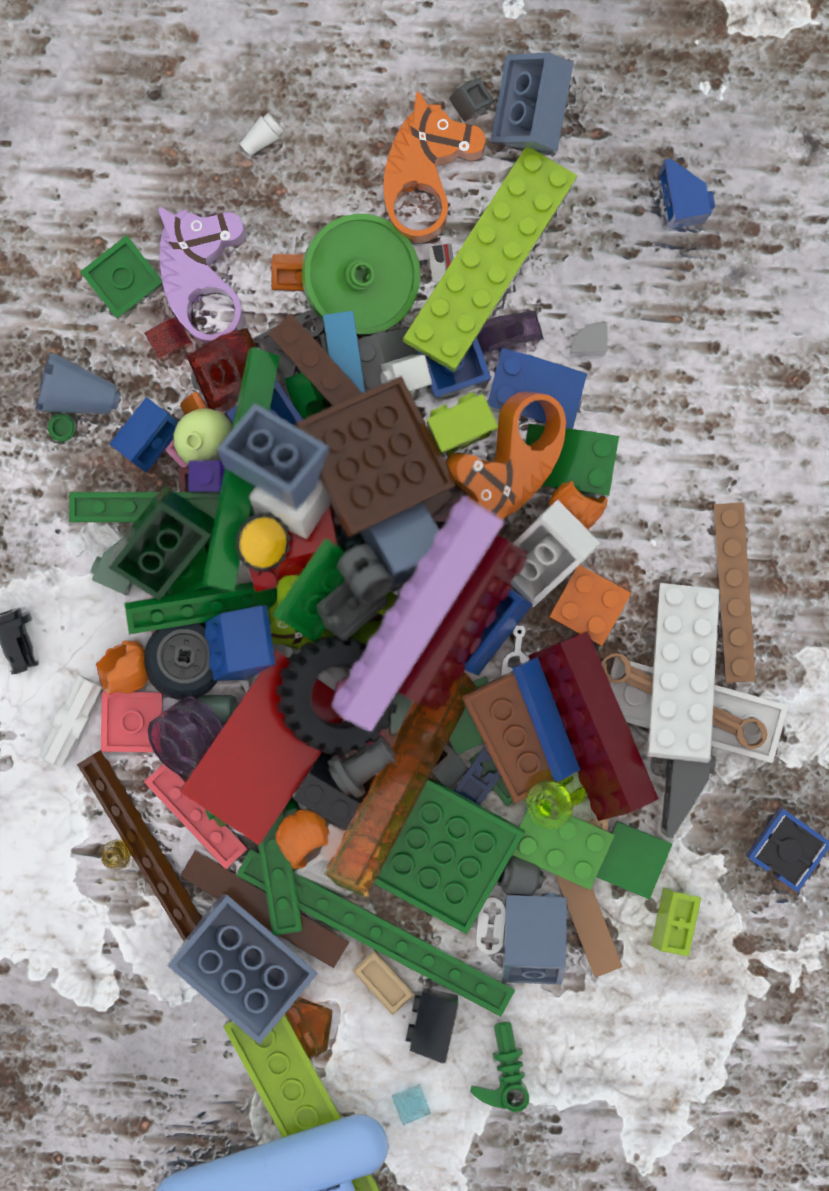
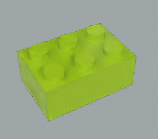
(462, 424)

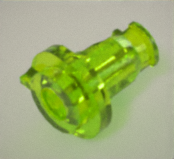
(552, 804)

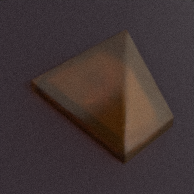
(311, 1025)

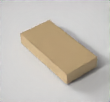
(383, 982)

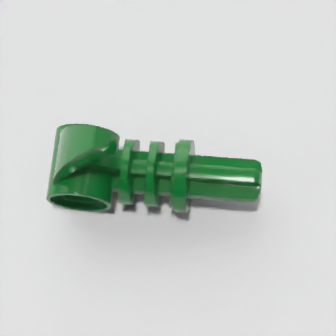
(511, 1073)

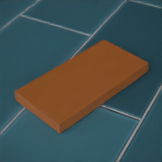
(509, 734)

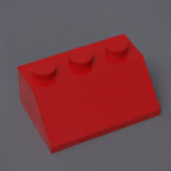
(299, 554)

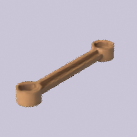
(720, 719)

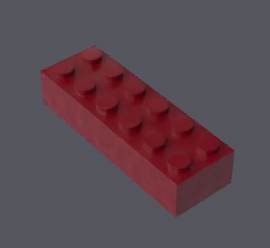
(462, 625)
(596, 728)

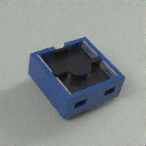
(788, 849)

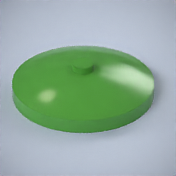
(361, 268)

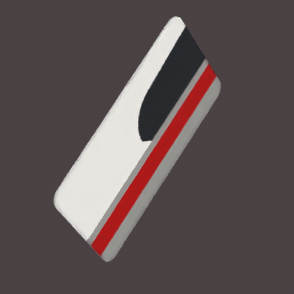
(440, 260)

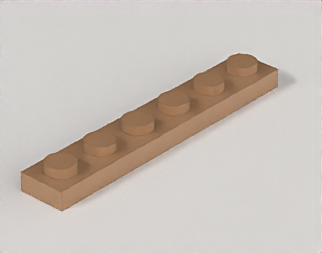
(734, 592)

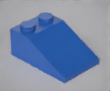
(524, 372)

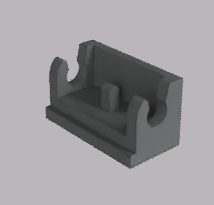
(344, 613)

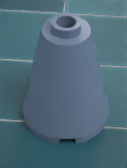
(73, 389)

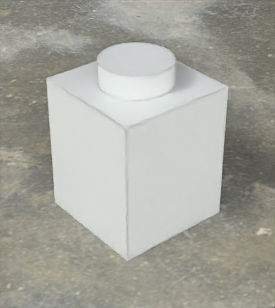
(411, 368)

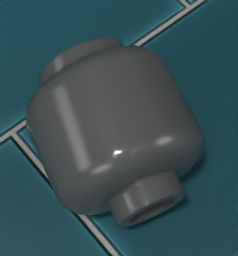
(520, 877)

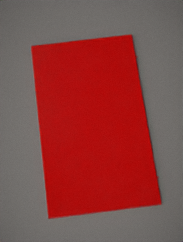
(256, 759)

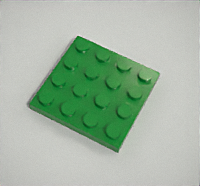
(449, 856)

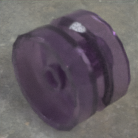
(183, 734)

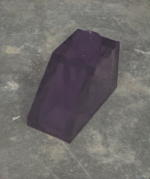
(509, 332)

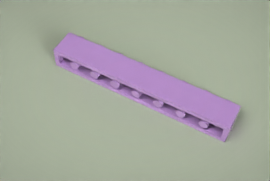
(416, 613)

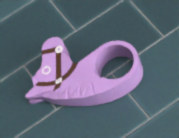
(186, 252)

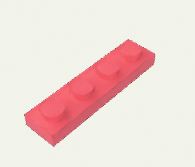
(219, 841)

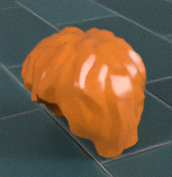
(584, 509)
(123, 668)
(300, 835)

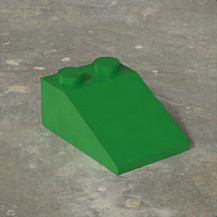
(584, 459)

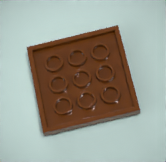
(377, 456)

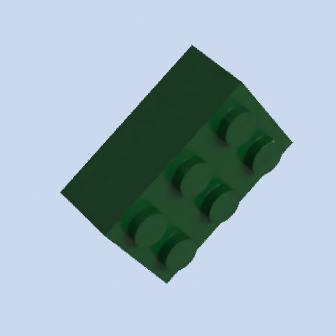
(161, 543)

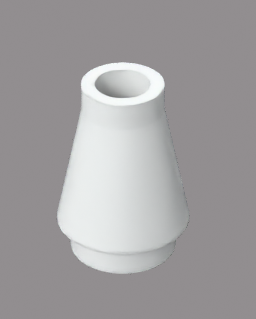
(262, 134)

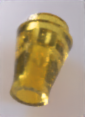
(121, 852)

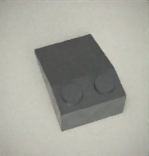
(379, 350)
(682, 788)

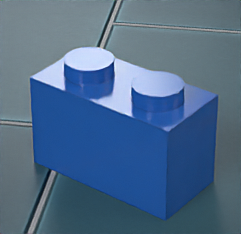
(145, 435)

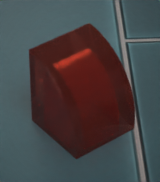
(168, 338)

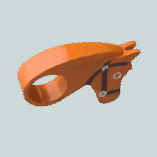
(421, 145)
(517, 468)

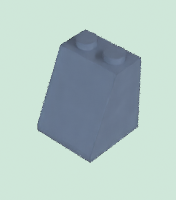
(402, 541)
(534, 939)

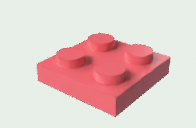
(127, 719)

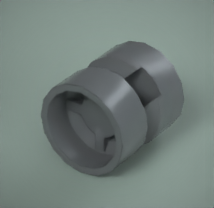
(365, 574)

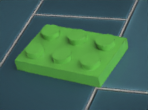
(569, 851)

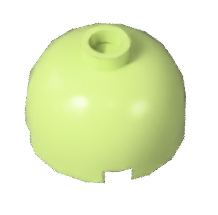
(201, 434)

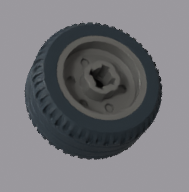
(178, 678)

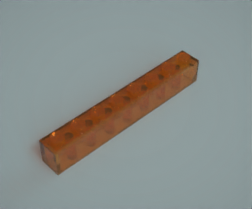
(395, 792)

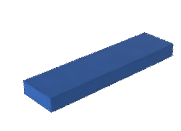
(546, 719)

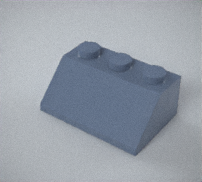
(532, 101)
(274, 456)

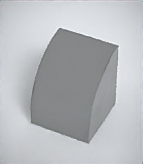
(590, 340)

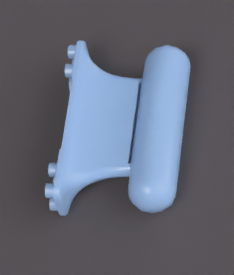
(305, 1161)

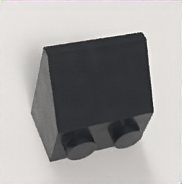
(325, 797)
(433, 1024)

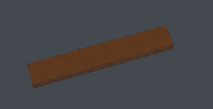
(217, 880)

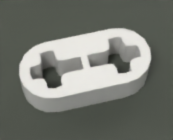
(498, 926)

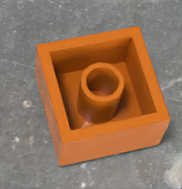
(589, 604)

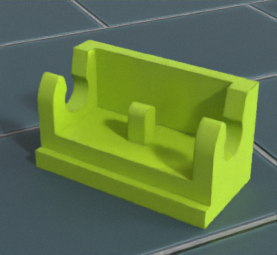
(675, 922)

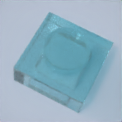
(411, 1104)

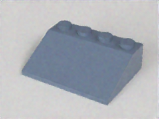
(241, 968)

